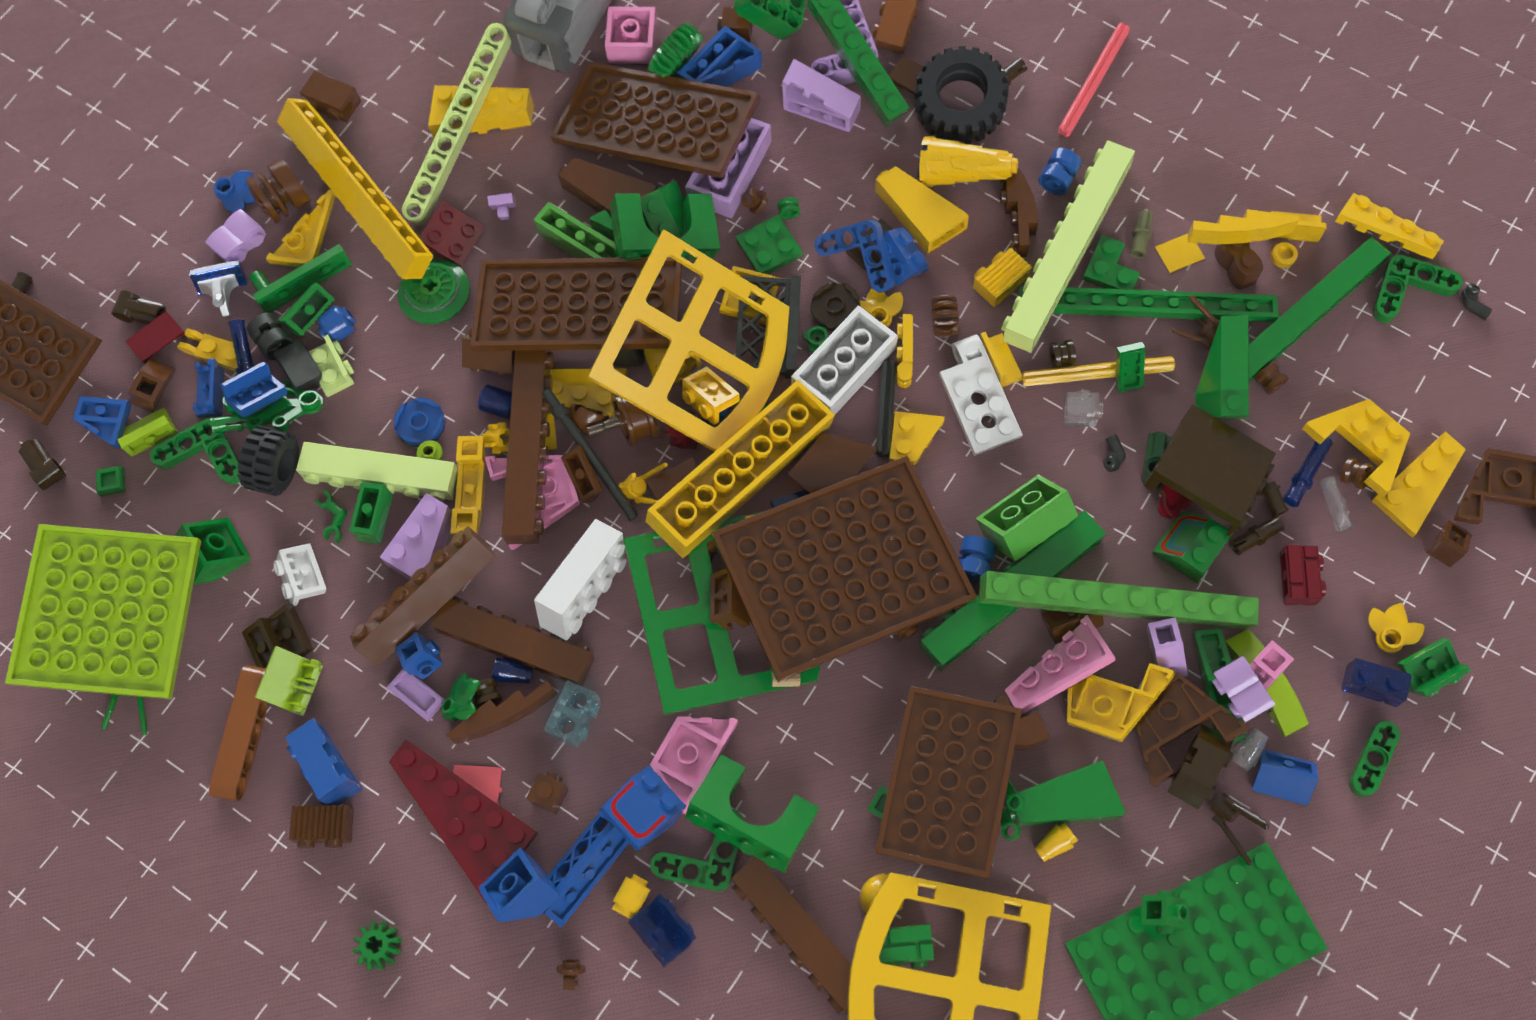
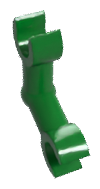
(339, 516)

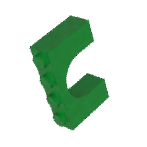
(637, 241)
(771, 843)

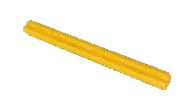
(1091, 371)

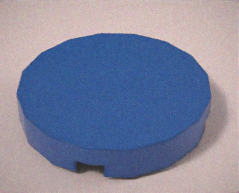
(419, 421)

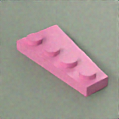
(1068, 663)

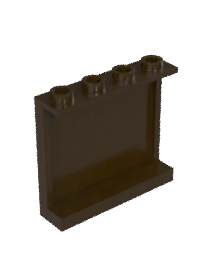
(1214, 467)

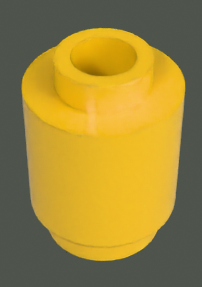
(631, 896)

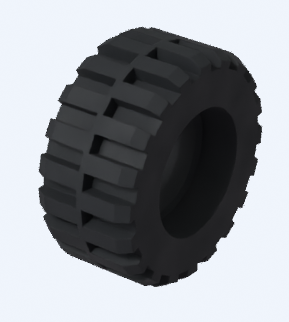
(961, 66)

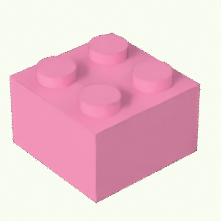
(631, 35)

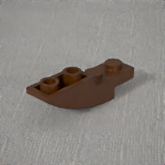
(1023, 210)

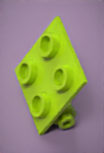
(289, 681)

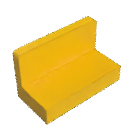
(1307, 229)
(1001, 359)

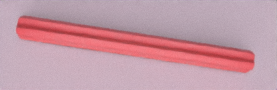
(1093, 80)

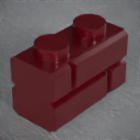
(1302, 575)

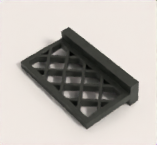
(792, 299)

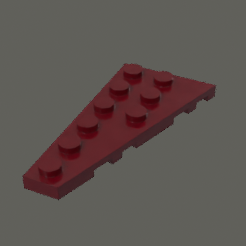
(468, 822)

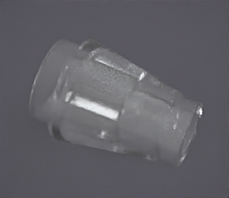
(1250, 749)

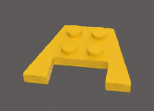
(1370, 432)
(1112, 707)

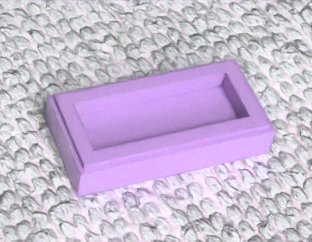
(416, 694)

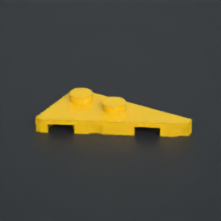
(306, 236)

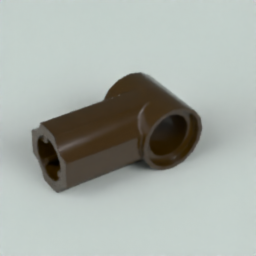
(133, 307)
(44, 469)

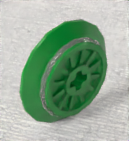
(446, 300)

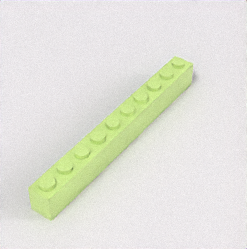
(1068, 247)

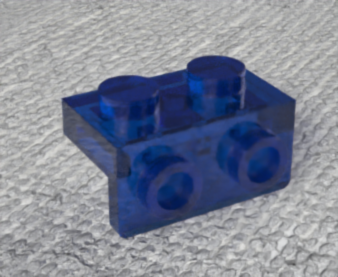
(663, 930)

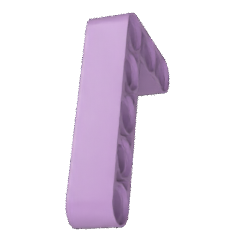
(832, 65)

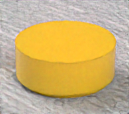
(1284, 255)

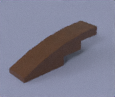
(492, 718)

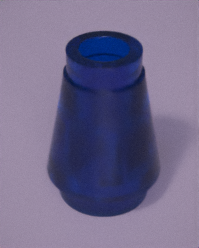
(511, 671)

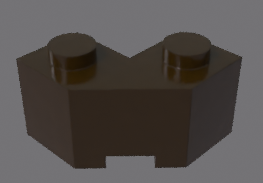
(1201, 767)

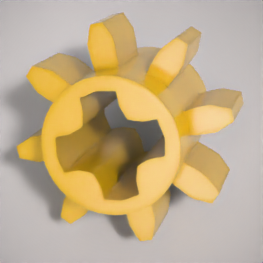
(497, 437)

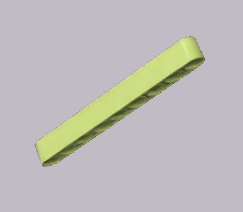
(455, 113)

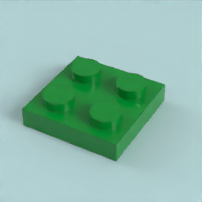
(769, 245)

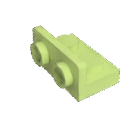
(335, 371)

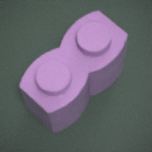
(236, 237)
(1243, 688)

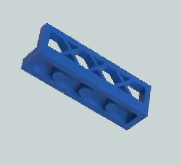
(584, 869)

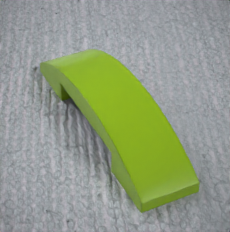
(1287, 711)

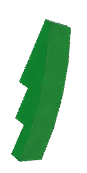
(1212, 656)

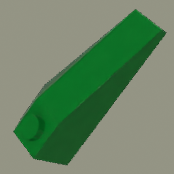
(1225, 378)

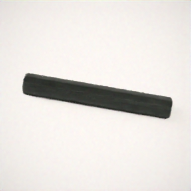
(886, 409)

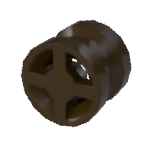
(1062, 353)
(486, 691)

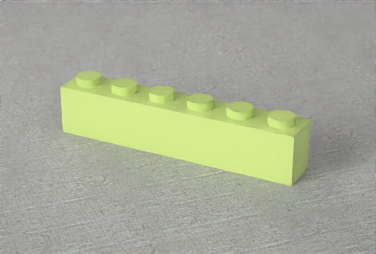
(397, 472)

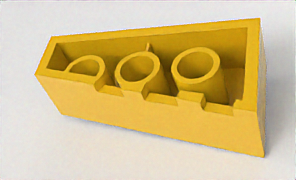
(501, 109)

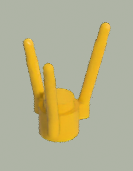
(635, 487)

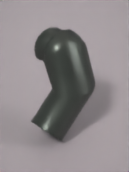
(1472, 303)
(1116, 456)

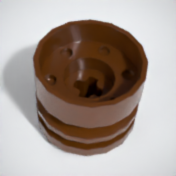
(277, 190)

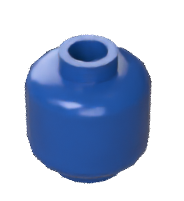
(336, 323)

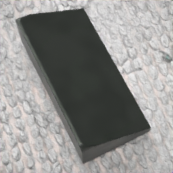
(298, 366)

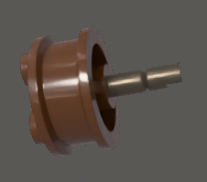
(632, 420)

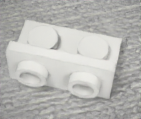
(299, 573)

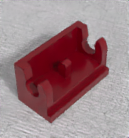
(155, 337)

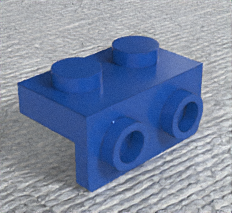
(904, 255)
(252, 390)

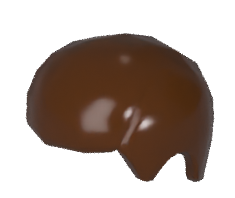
(584, 417)

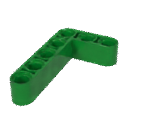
(776, 17)

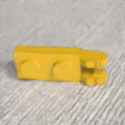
(210, 348)
(905, 353)

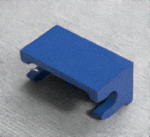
(209, 389)

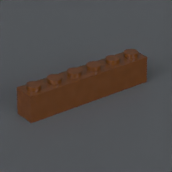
(421, 596)
(506, 638)
(797, 929)

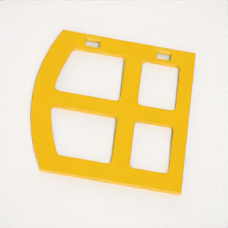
(686, 339)
(964, 988)

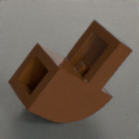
(1030, 731)

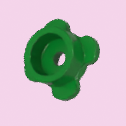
(815, 332)

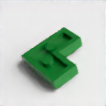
(1104, 268)

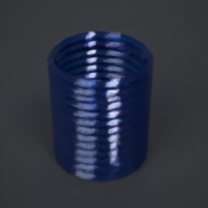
(495, 401)

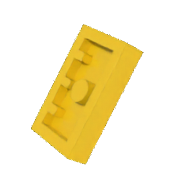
(708, 394)

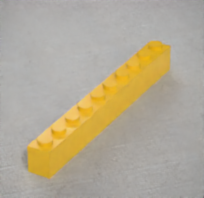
(355, 189)

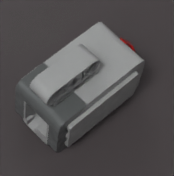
(552, 30)

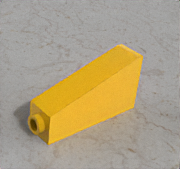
(920, 210)

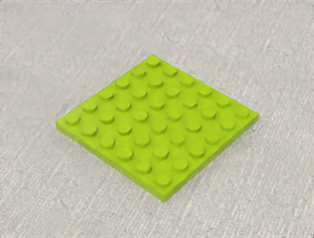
(104, 611)

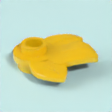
(880, 305)
(1394, 625)

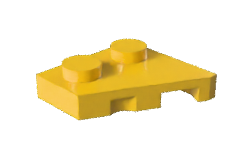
(913, 434)

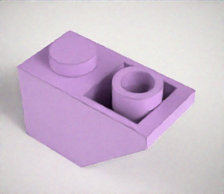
(1167, 645)

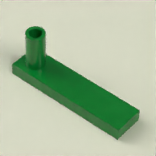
(298, 281)

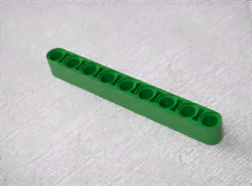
(1315, 305)

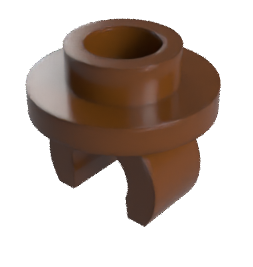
(756, 201)
(570, 969)

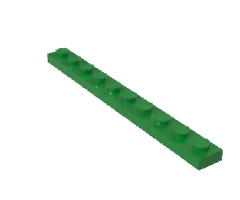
(1164, 304)

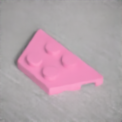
(691, 753)

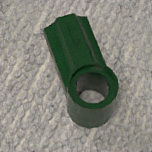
(1155, 446)

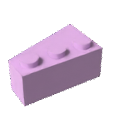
(819, 97)
(419, 537)

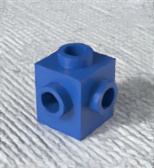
(419, 655)

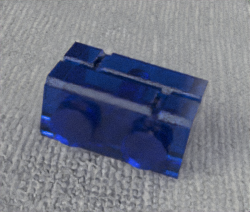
(1376, 682)

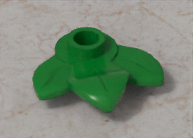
(459, 704)

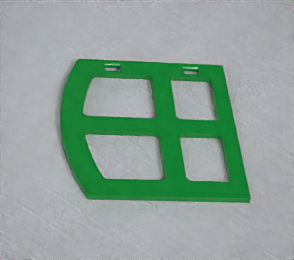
(729, 682)

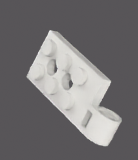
(973, 376)

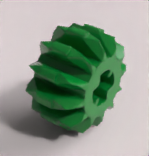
(389, 941)

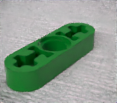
(1374, 738)

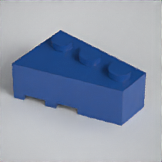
(723, 60)
(322, 764)

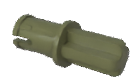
(1142, 234)

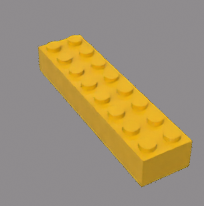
(739, 469)

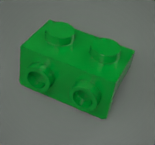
(1433, 668)

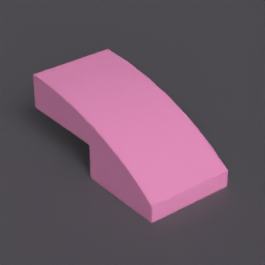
(1271, 664)

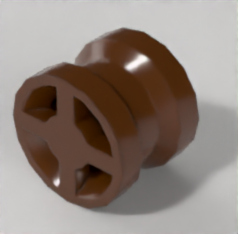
(1271, 378)
(1355, 473)

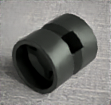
(268, 334)

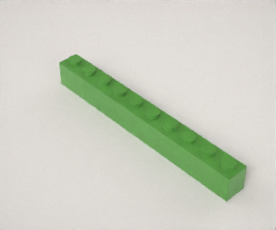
(1118, 600)

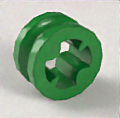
(788, 208)

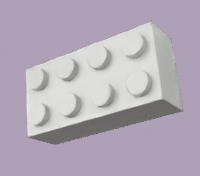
(846, 359)
(581, 580)

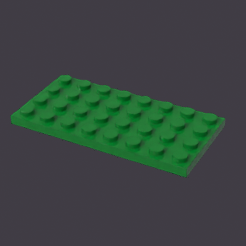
(1238, 934)

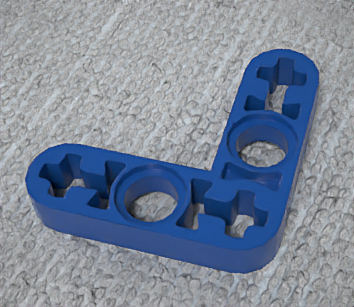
(861, 240)

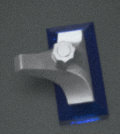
(218, 282)

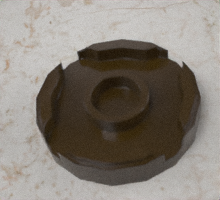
(833, 304)

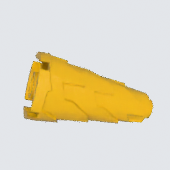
(955, 162)

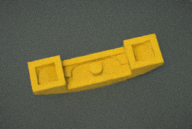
(470, 484)

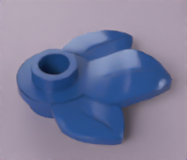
(238, 192)

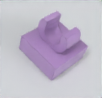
(502, 204)

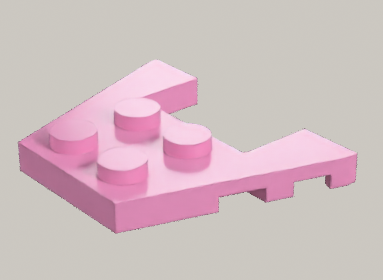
(559, 491)

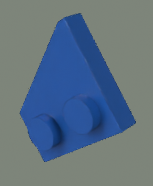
(103, 417)

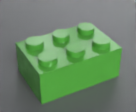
(1027, 517)

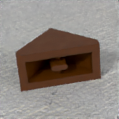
(1450, 544)

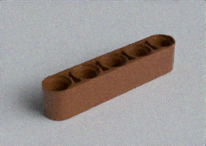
(239, 737)

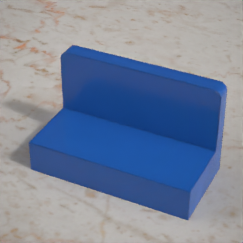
(1285, 777)

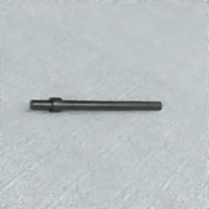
(561, 413)

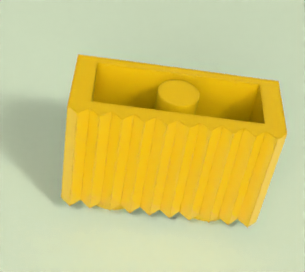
(1001, 277)

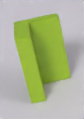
(147, 432)

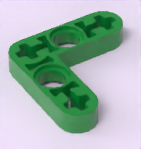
(1402, 278)
(207, 443)
(705, 868)

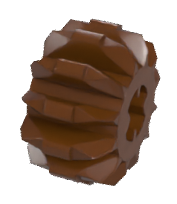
(945, 315)

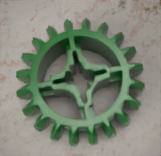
(676, 51)

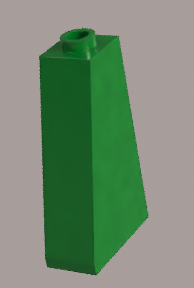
(1071, 798)

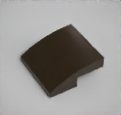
(279, 630)

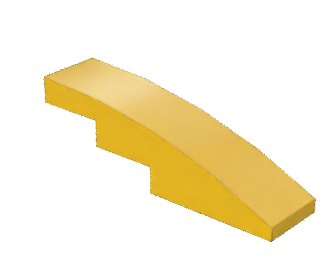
(1237, 230)

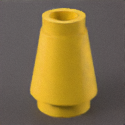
(1056, 842)

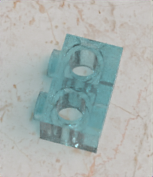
(565, 712)

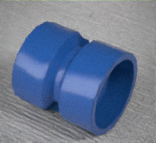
(1060, 171)
(976, 555)

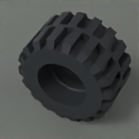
(268, 460)

